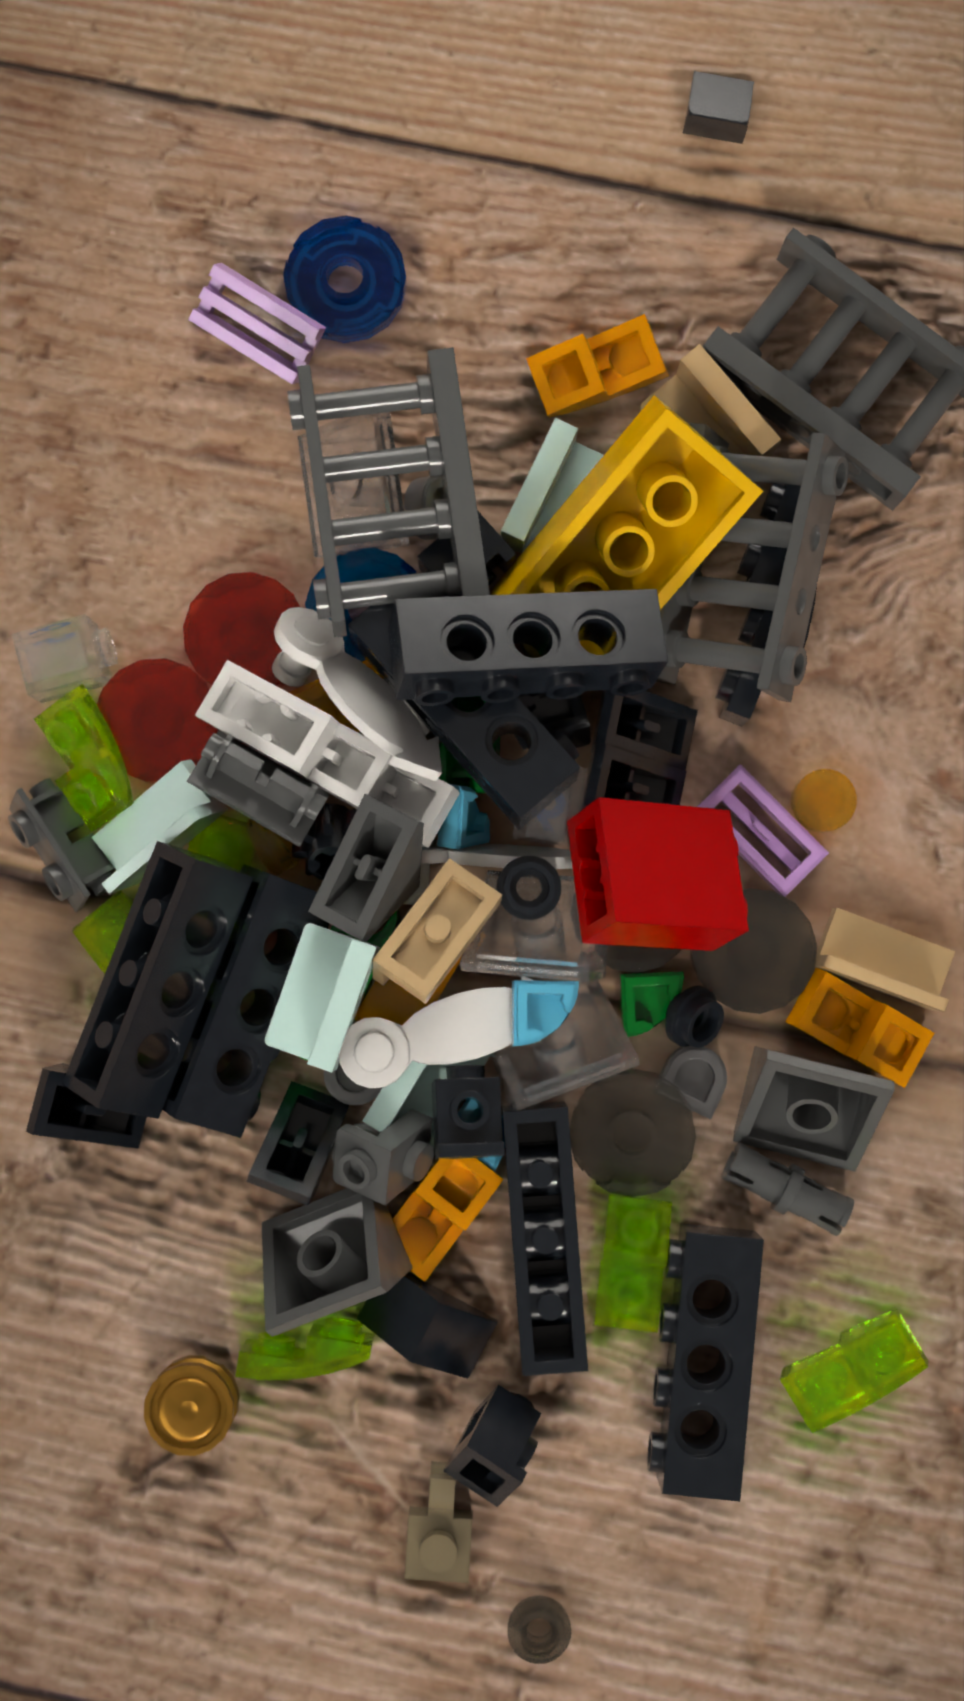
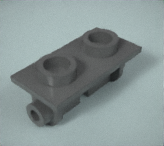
(258, 787)
(45, 826)

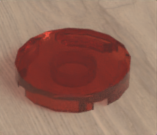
(236, 623)
(154, 717)

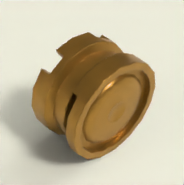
(191, 1405)

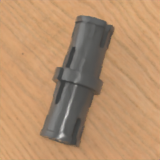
(788, 1189)

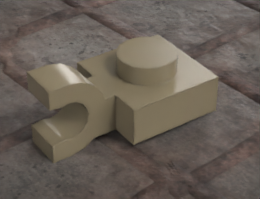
(439, 1534)

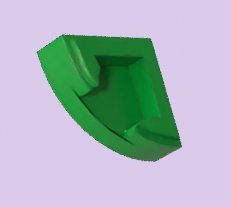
(646, 999)

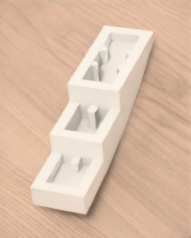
(320, 748)

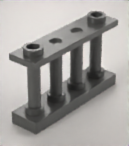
(786, 394)
(442, 455)
(783, 659)

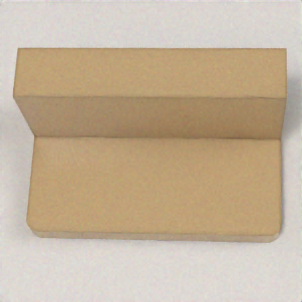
(708, 396)
(436, 931)
(884, 959)

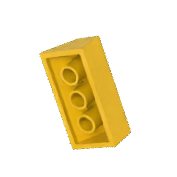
(637, 516)

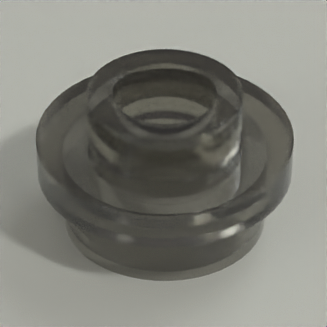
(543, 1648)

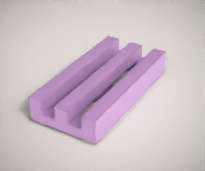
(212, 298)
(782, 817)

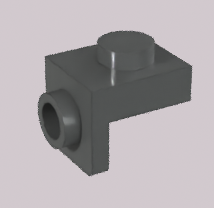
(387, 1162)

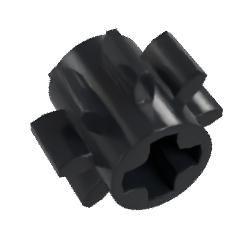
(324, 839)

